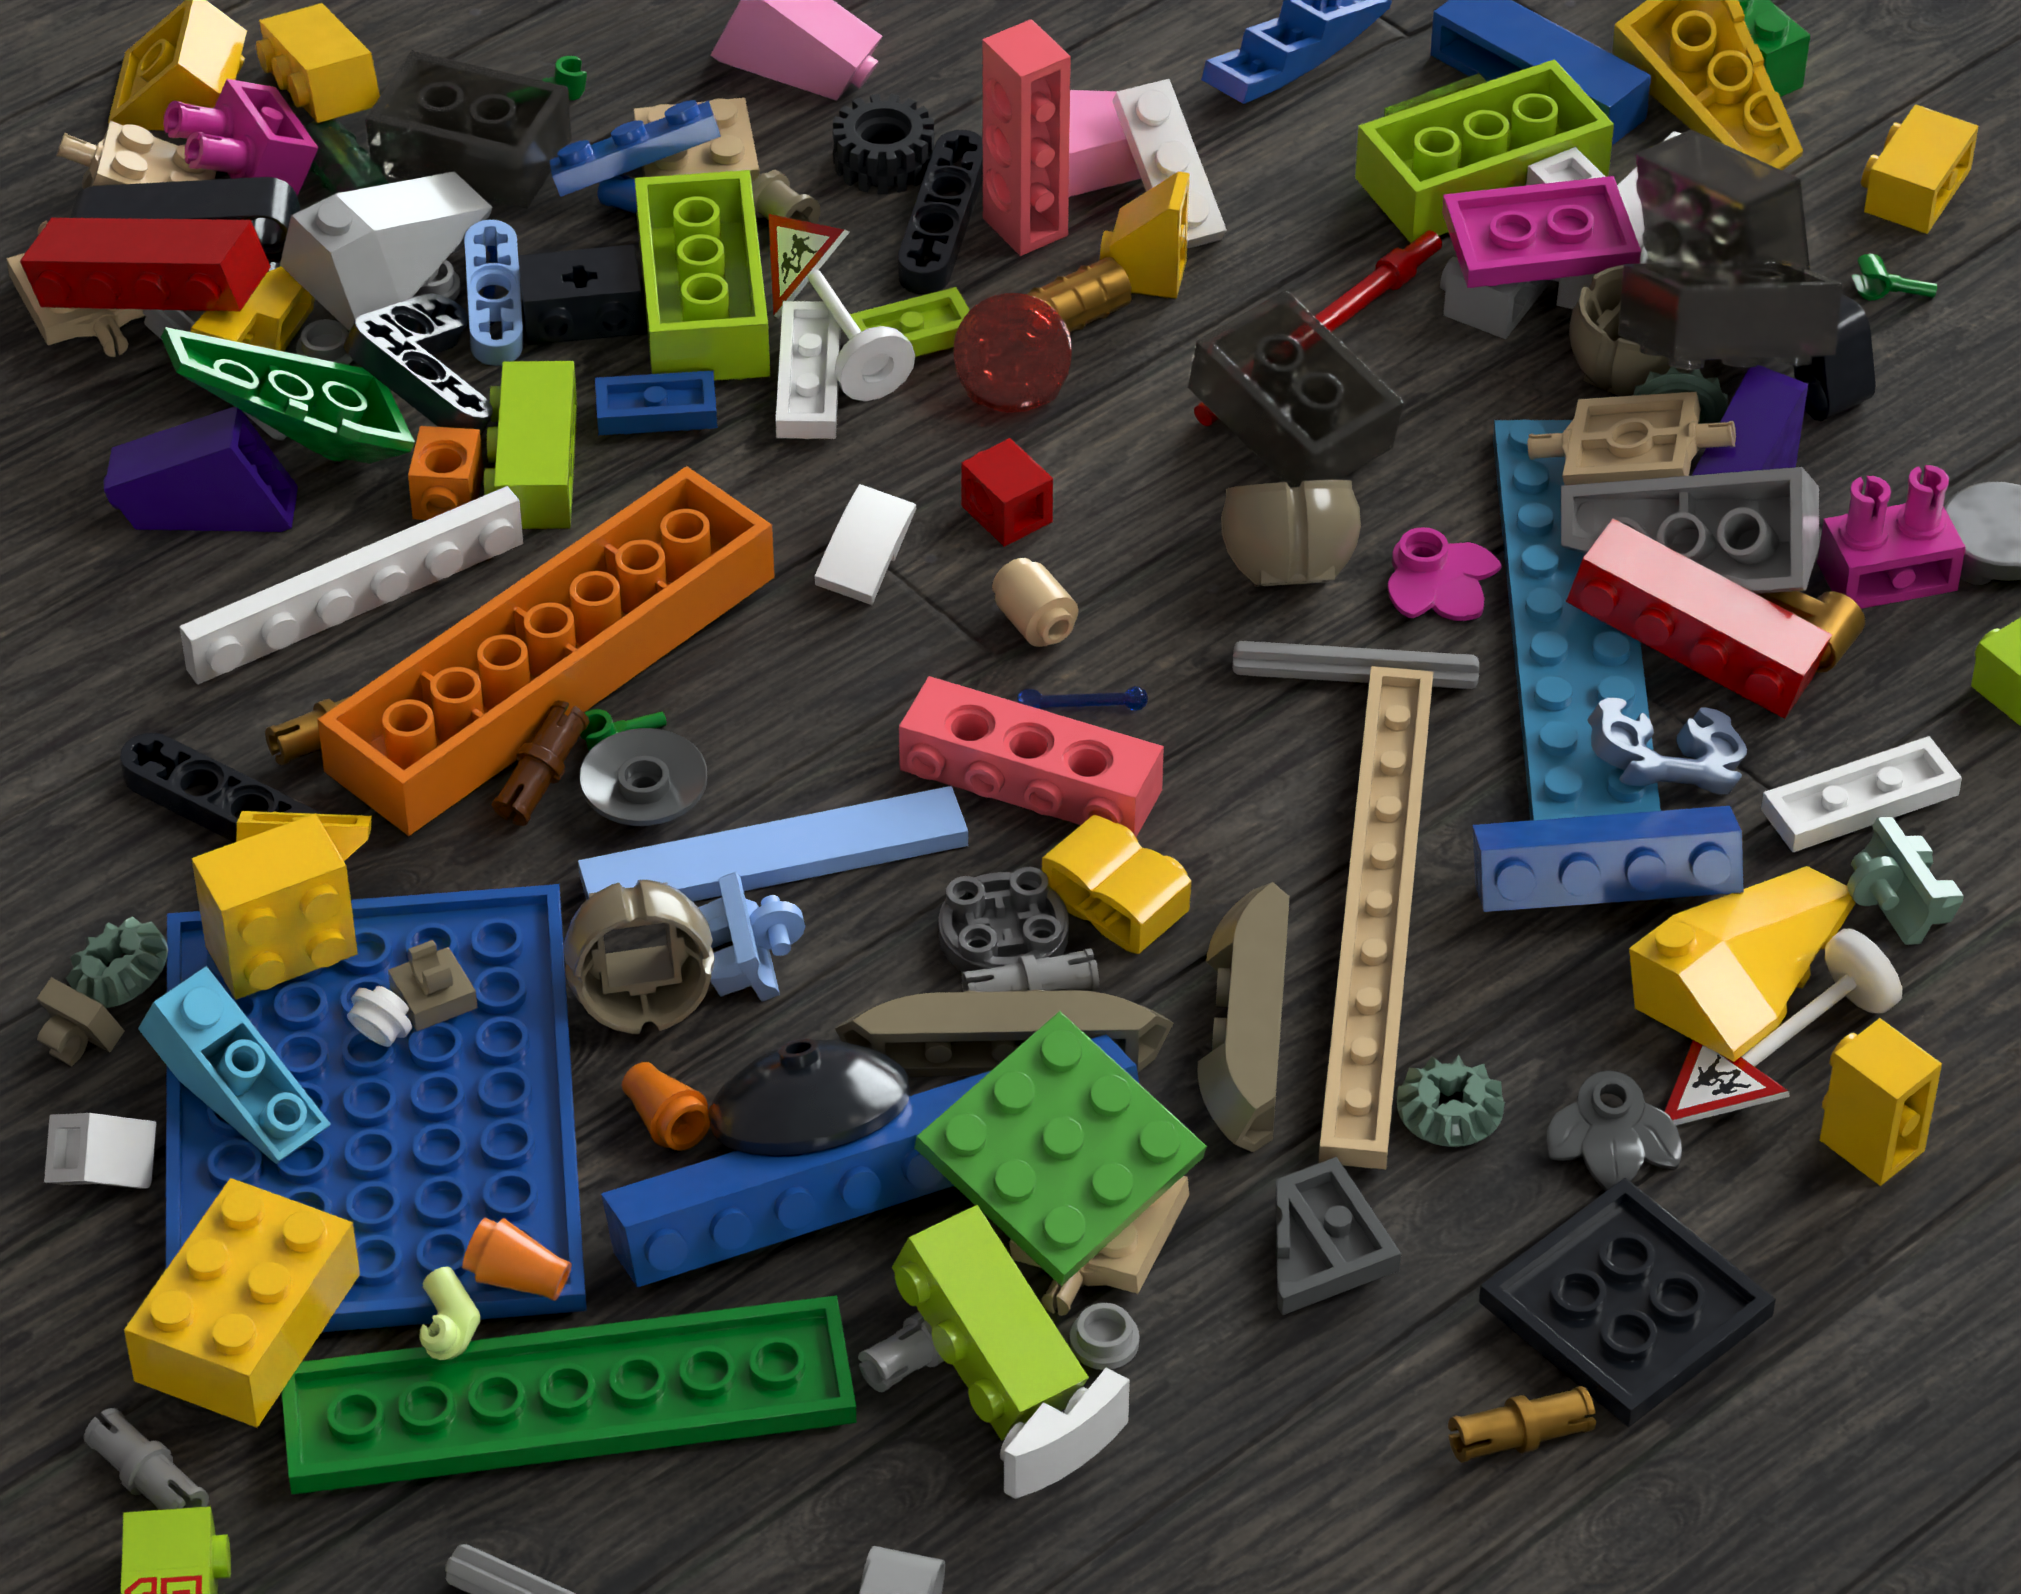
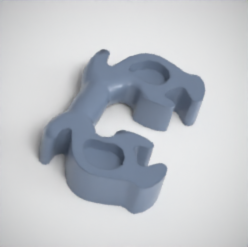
(1706, 738)

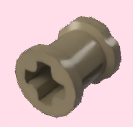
(775, 197)

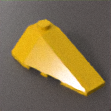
(1709, 74)
(1736, 960)

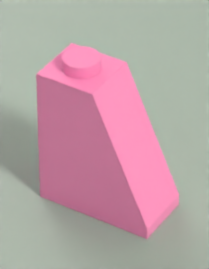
(800, 44)
(1097, 144)

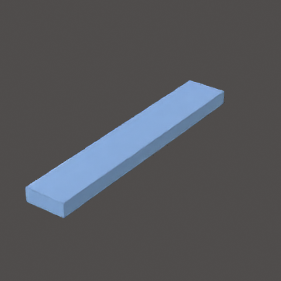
(790, 847)

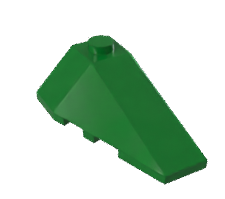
(311, 400)

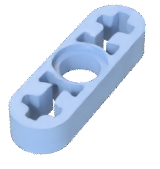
(484, 310)

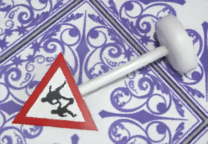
(872, 360)
(1717, 1085)

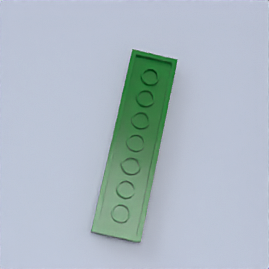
(567, 1395)

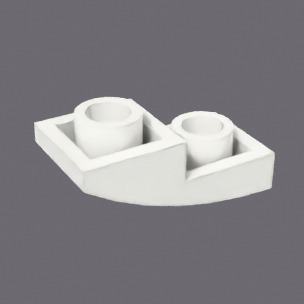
(864, 544)
(1060, 1442)

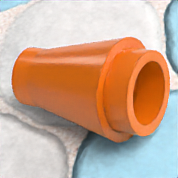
(670, 1110)
(513, 1260)

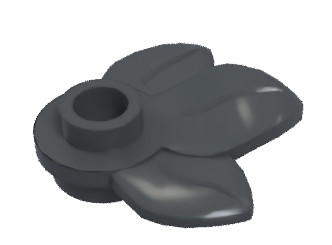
(1613, 1139)

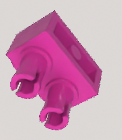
(244, 134)
(1895, 550)

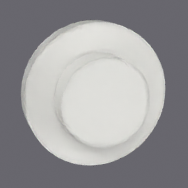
(379, 1015)

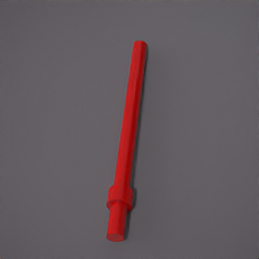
(1391, 272)

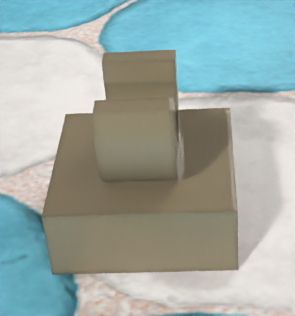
(432, 986)
(74, 1023)

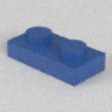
(656, 403)

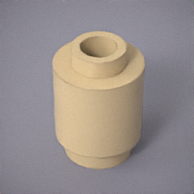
(1034, 602)

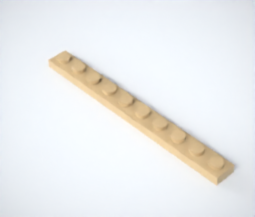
(1376, 920)

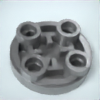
(1990, 528)
(1002, 917)

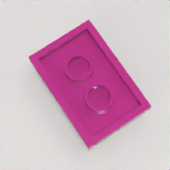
(1540, 231)

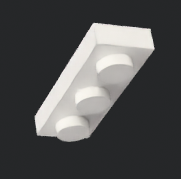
(1164, 147)
(806, 371)
(1860, 792)

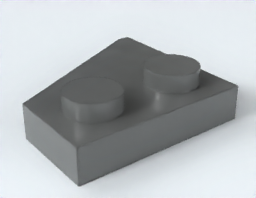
(1326, 1237)

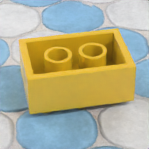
(242, 1302)

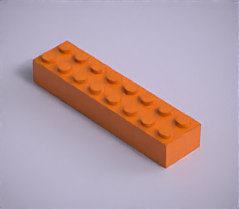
(559, 634)

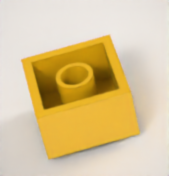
(275, 906)

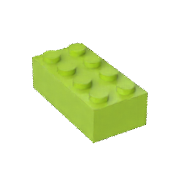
(1476, 143)
(702, 275)

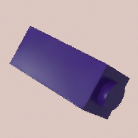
(1767, 425)
(202, 478)

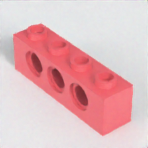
(1026, 136)
(1029, 756)

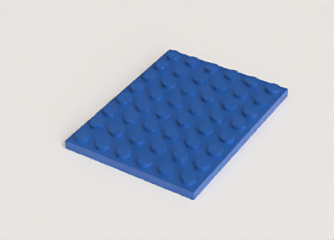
(420, 1131)

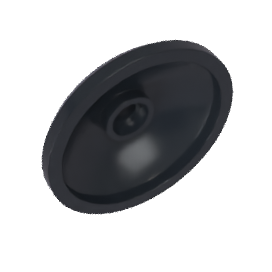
(808, 1098)

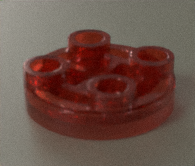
(1012, 352)

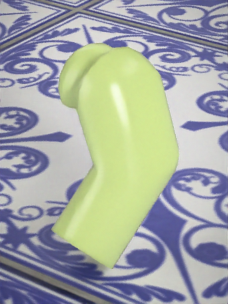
(455, 1318)

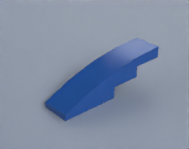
(1290, 45)

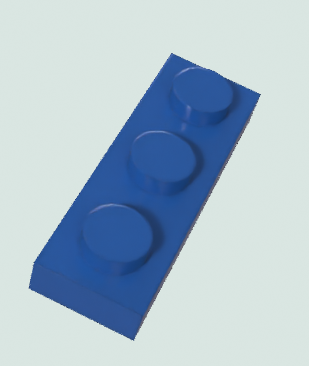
(634, 146)

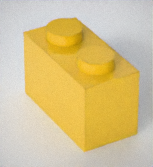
(1919, 168)
(1879, 1100)

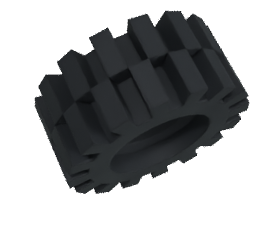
(894, 164)

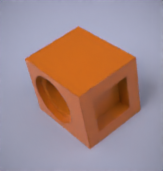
(444, 470)

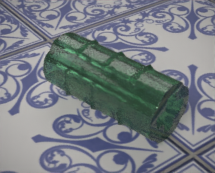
(341, 160)

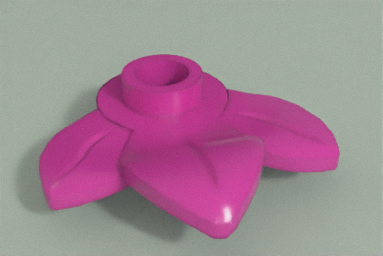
(1439, 575)

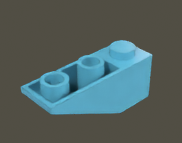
(231, 1066)

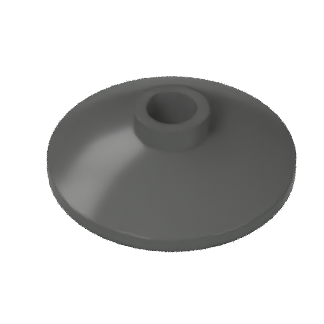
(643, 777)

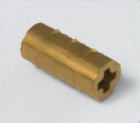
(1087, 293)

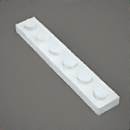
(351, 585)

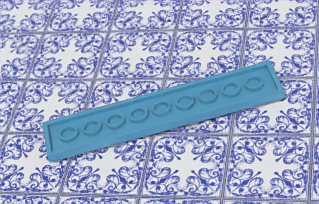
(1560, 652)

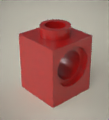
(1007, 492)

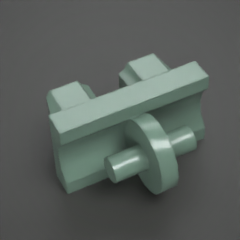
(1898, 879)

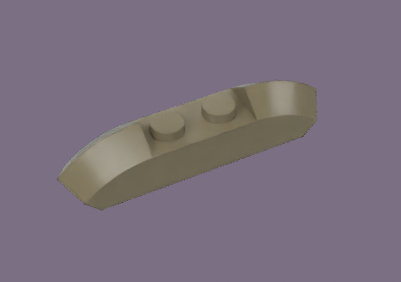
(978, 1030)
(1242, 1069)

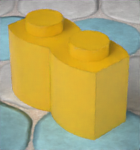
(1117, 883)

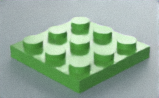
(1060, 1147)

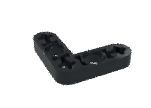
(398, 351)

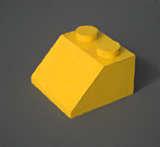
(178, 61)

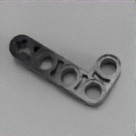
(259, 199)
(1843, 378)

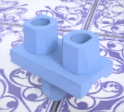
(753, 933)

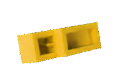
(267, 318)

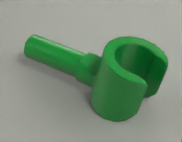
(569, 74)
(1878, 282)
(602, 726)

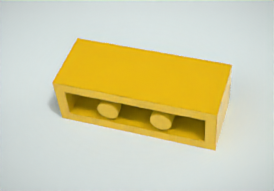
(318, 62)

